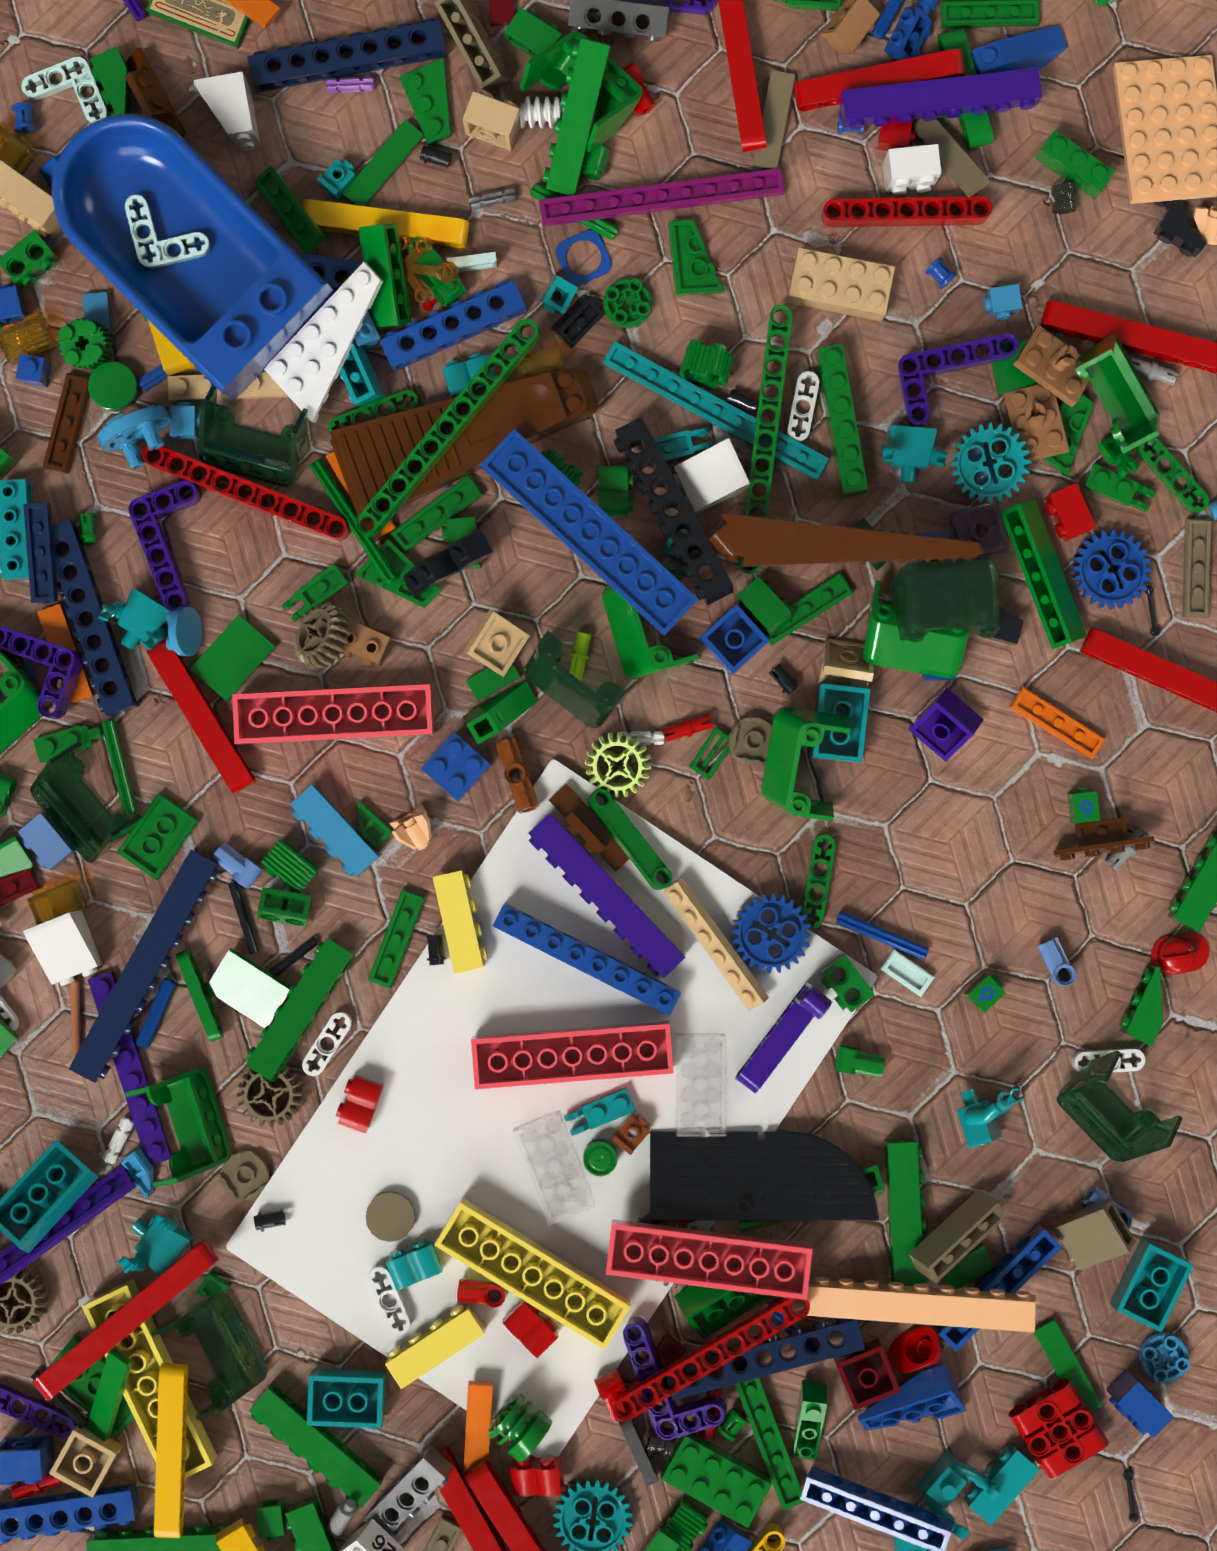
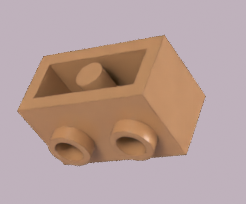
(850, 25)
(366, 644)

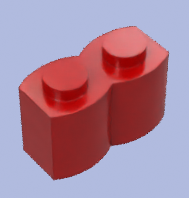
(360, 1103)
(531, 1328)
(537, 1476)

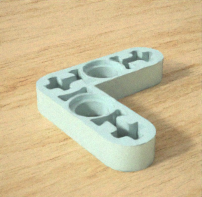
(77, 81)
(160, 248)

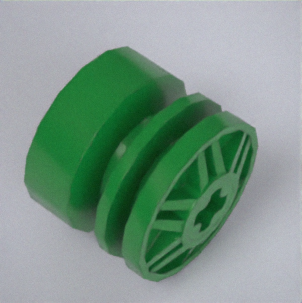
(519, 1427)

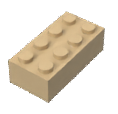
(28, 202)
(840, 284)

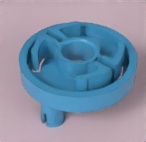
(127, 431)

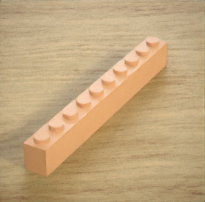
(920, 1304)

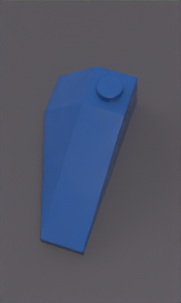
(1020, 52)
(924, 1395)

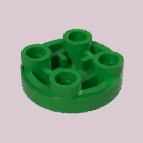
(627, 303)
(113, 386)

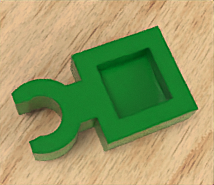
(1111, 452)

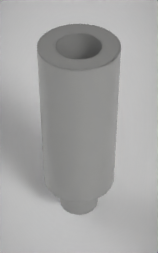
(341, 1517)

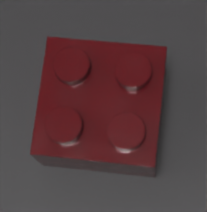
(867, 1375)

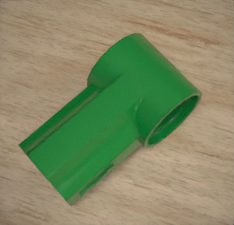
(852, 1061)

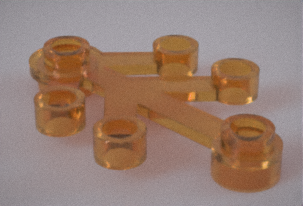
(411, 268)

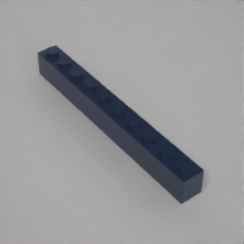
(143, 967)

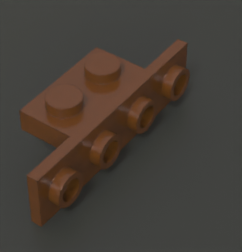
(150, 92)
(586, 823)
(1103, 836)

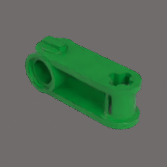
(445, 293)

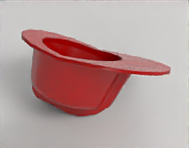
(1180, 953)
(915, 1350)

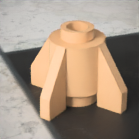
(1207, 222)
(413, 829)

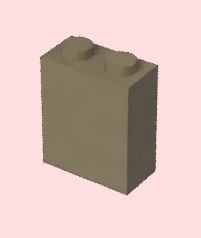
(1094, 1234)

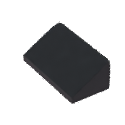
(577, 320)

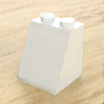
(232, 106)
(711, 476)
(64, 947)

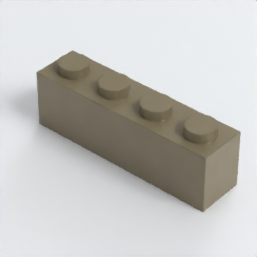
(473, 43)
(957, 1236)

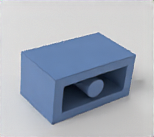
(46, 841)

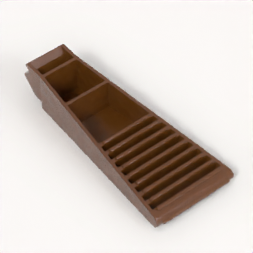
(531, 406)
(792, 542)

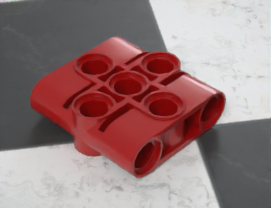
(1051, 1451)

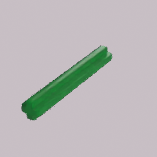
(600, 226)
(119, 766)

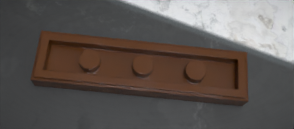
(67, 424)

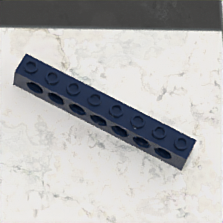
(358, 63)
(124, 698)
(851, 1343)

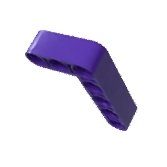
(947, 365)
(159, 542)
(57, 670)
(782, 1036)
(669, 1411)

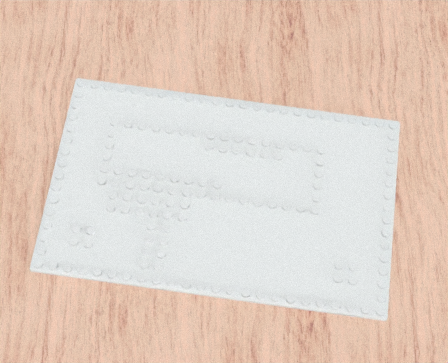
(451, 1141)

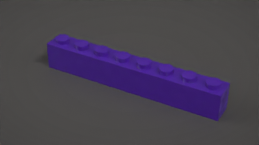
(940, 98)
(605, 893)

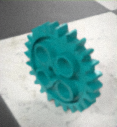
(1013, 456)
(571, 1515)

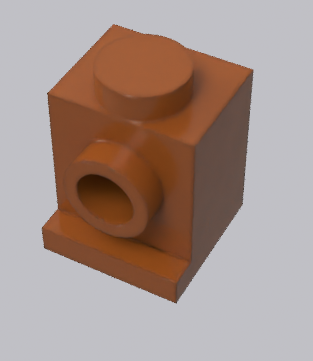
(621, 1135)

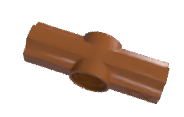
(512, 761)

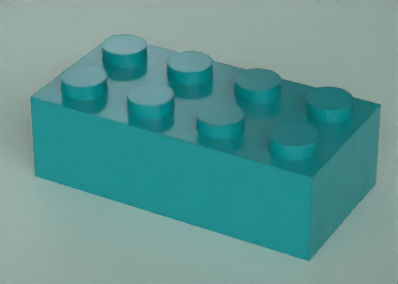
(43, 1196)

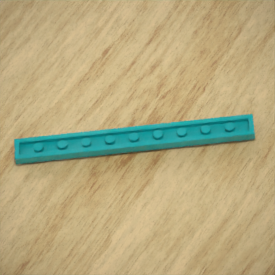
(711, 409)

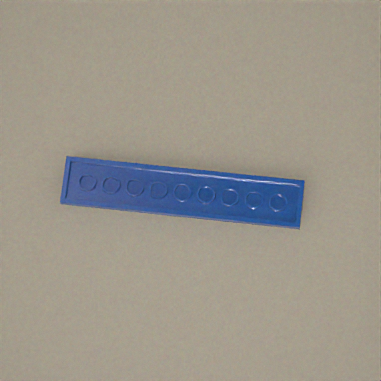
(588, 532)

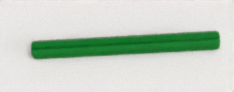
(350, 517)

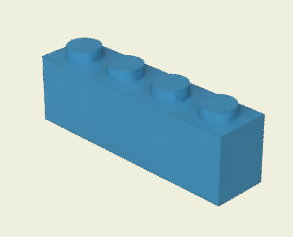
(335, 830)

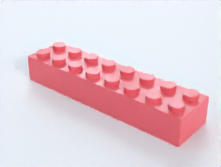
(333, 714)
(572, 1055)
(709, 1259)

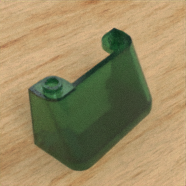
(946, 597)
(568, 691)

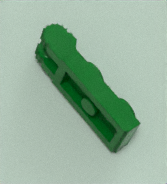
(1117, 488)
(317, 591)

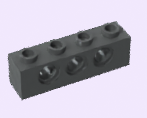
(656, 12)
(430, 1466)

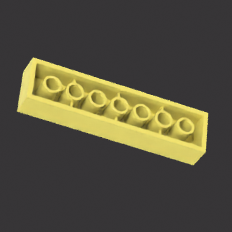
(533, 1273)
(143, 1380)

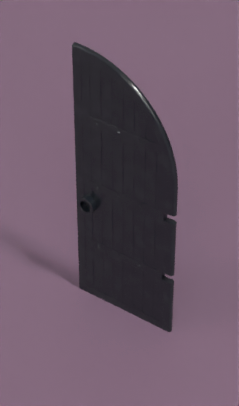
(756, 1180)

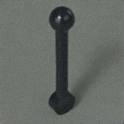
(1154, 631)
(1128, 1475)

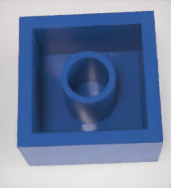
(734, 639)
(456, 766)
(1138, 1404)
(25, 1459)

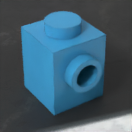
(1003, 301)
(184, 421)

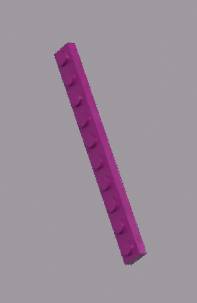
(661, 197)

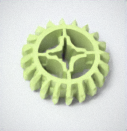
(610, 756)

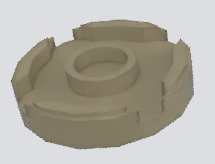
(750, 740)
(245, 1174)
(390, 1216)

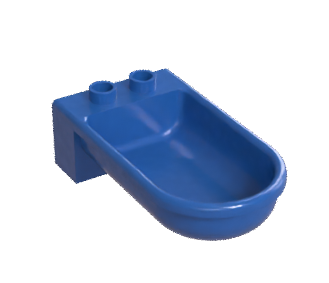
(218, 309)

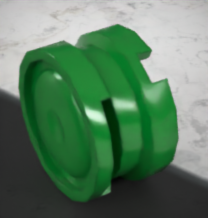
(600, 1157)

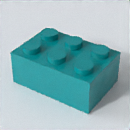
(847, 702)
(1151, 1285)
(346, 1398)

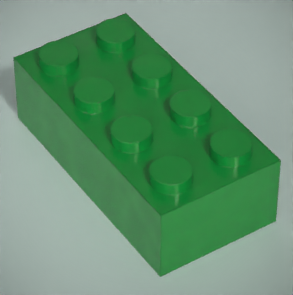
(716, 1478)

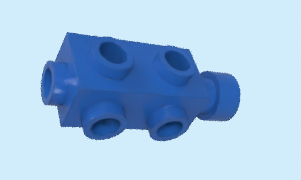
(911, 31)

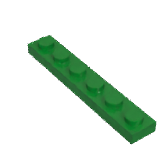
(770, 1441)

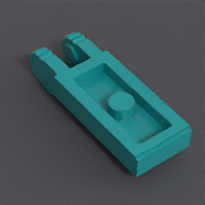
(680, 444)
(602, 1111)

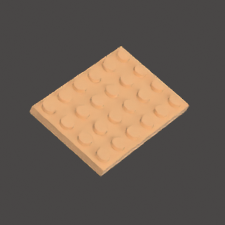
(1168, 127)

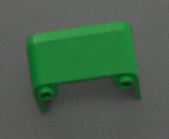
(617, 92)
(1121, 391)
(635, 655)
(936, 655)
(20, 709)
(789, 732)
(195, 1121)

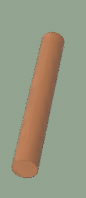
(75, 999)

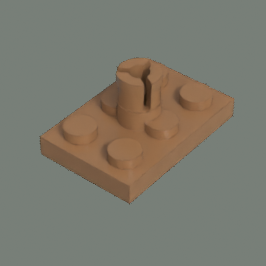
(1052, 365)
(1037, 419)

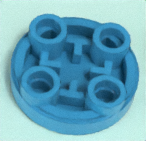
(184, 631)
(1163, 1357)

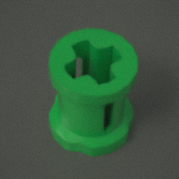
(740, 1420)

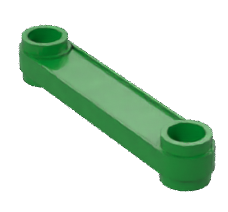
(629, 839)

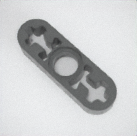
(639, 1452)

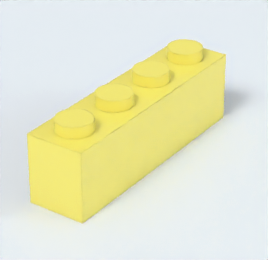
(459, 922)
(435, 1345)

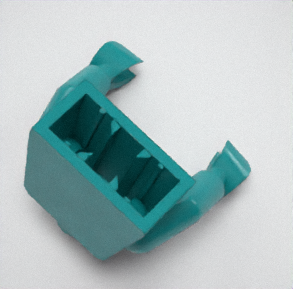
(912, 450)
(140, 617)
(979, 1118)
(158, 1244)
(946, 1480)

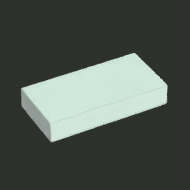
(475, 262)
(907, 972)

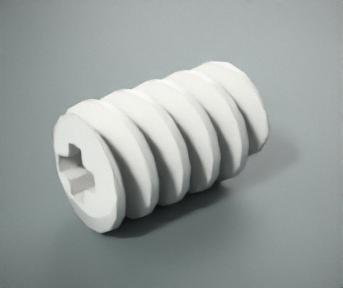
(540, 112)

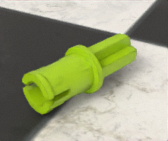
(579, 655)

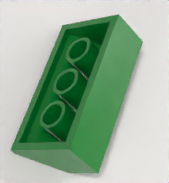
(713, 1308)

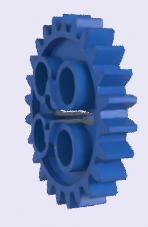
(1092, 580)
(758, 951)

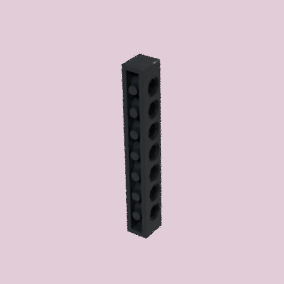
(637, 434)

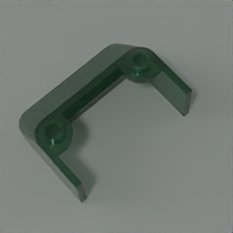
(246, 449)
(76, 809)
(1108, 1119)
(225, 1344)

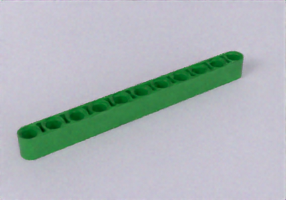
(774, 405)
(460, 423)

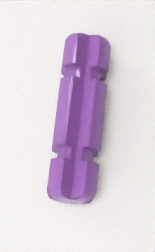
(350, 84)

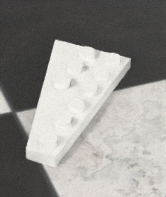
(321, 346)

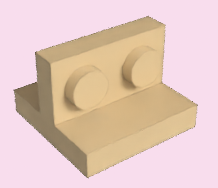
(496, 643)
(845, 664)

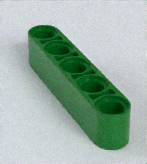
(975, 129)

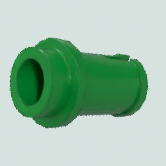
(87, 528)

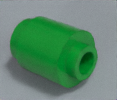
(595, 162)

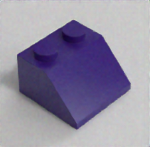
(946, 724)

